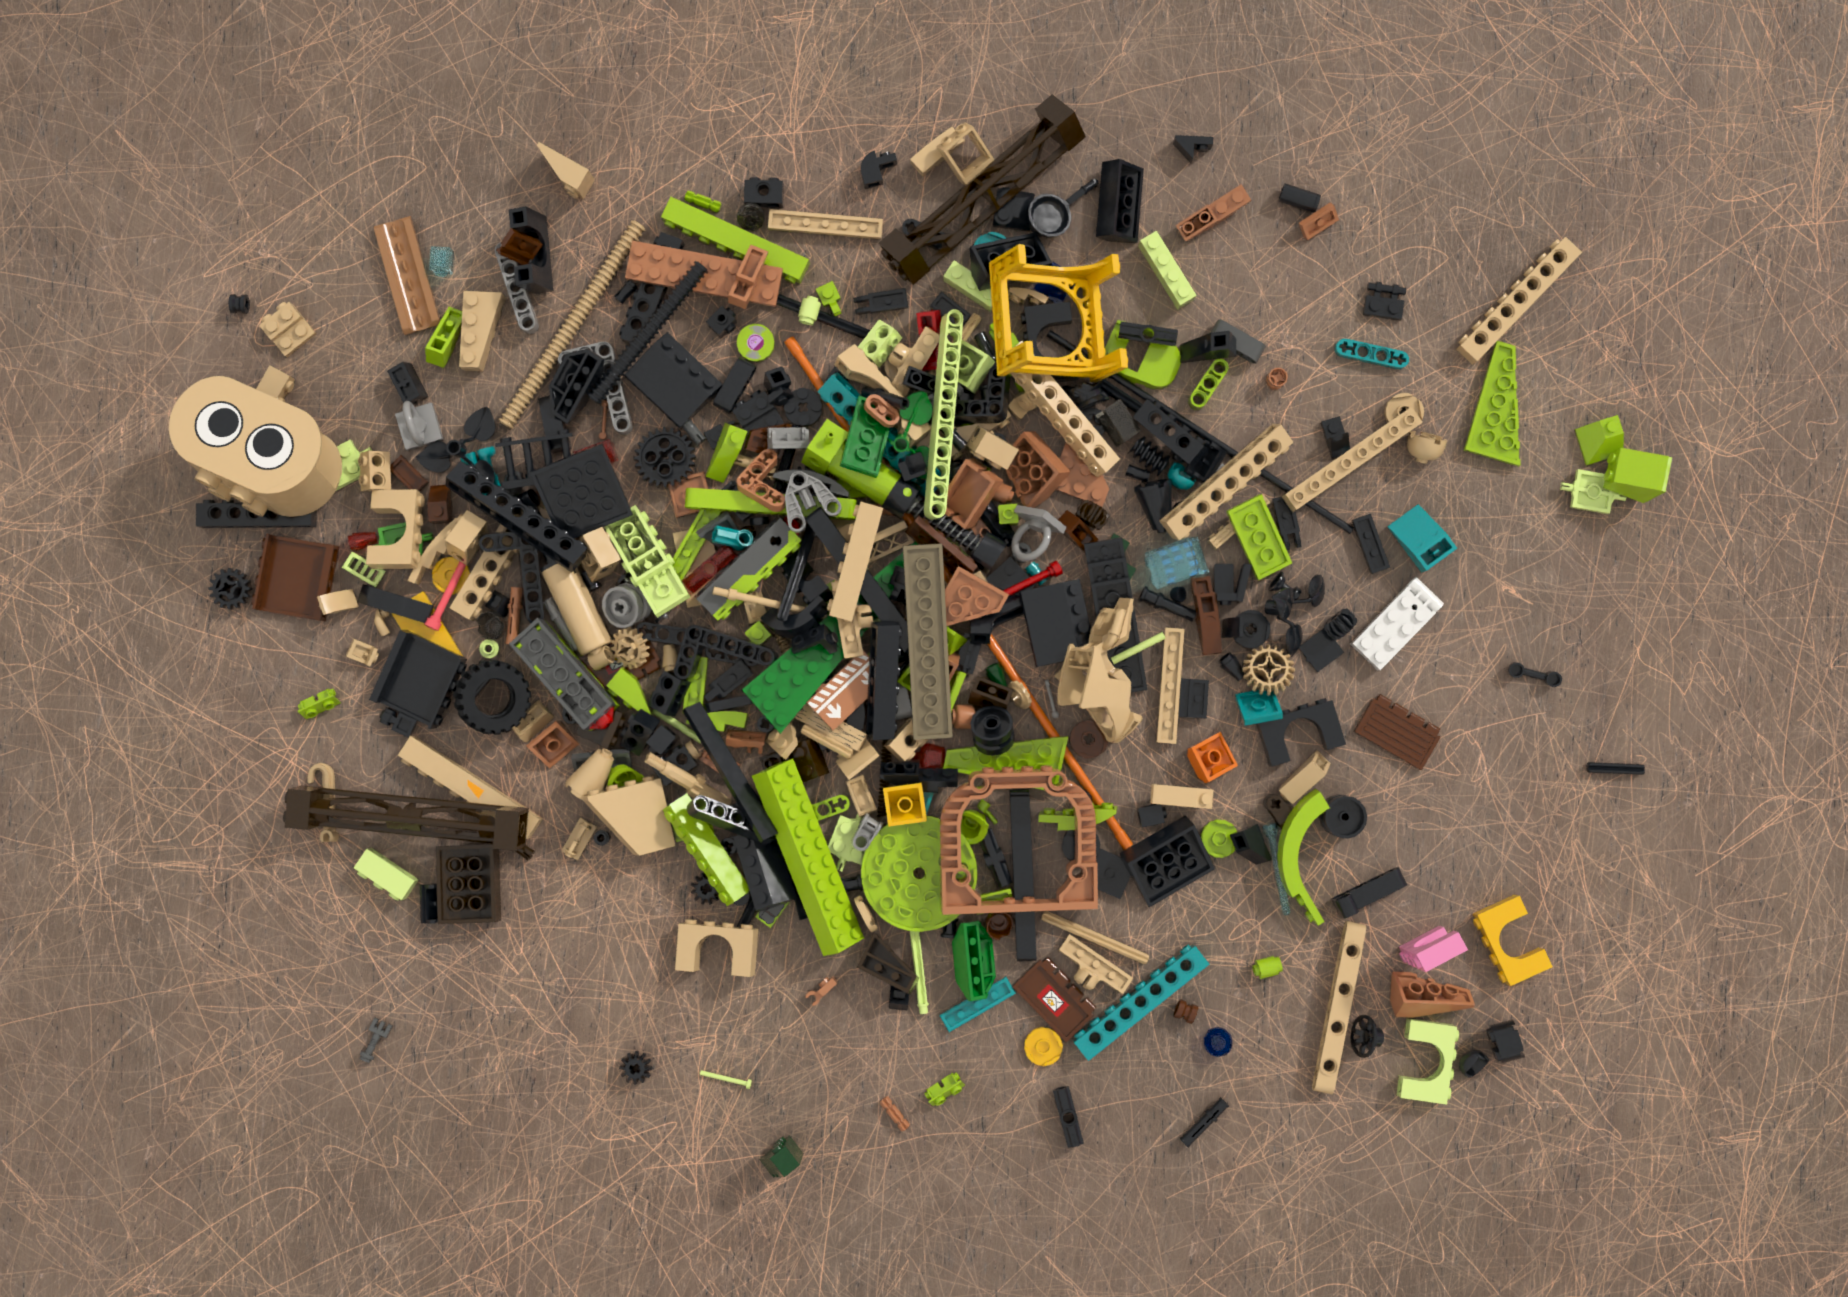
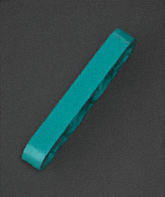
(1371, 354)

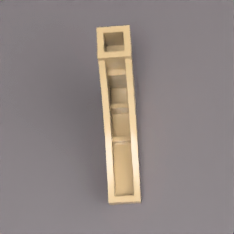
(966, 432)

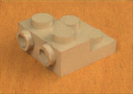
(287, 328)

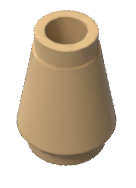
(669, 657)

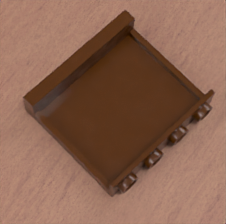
(294, 576)

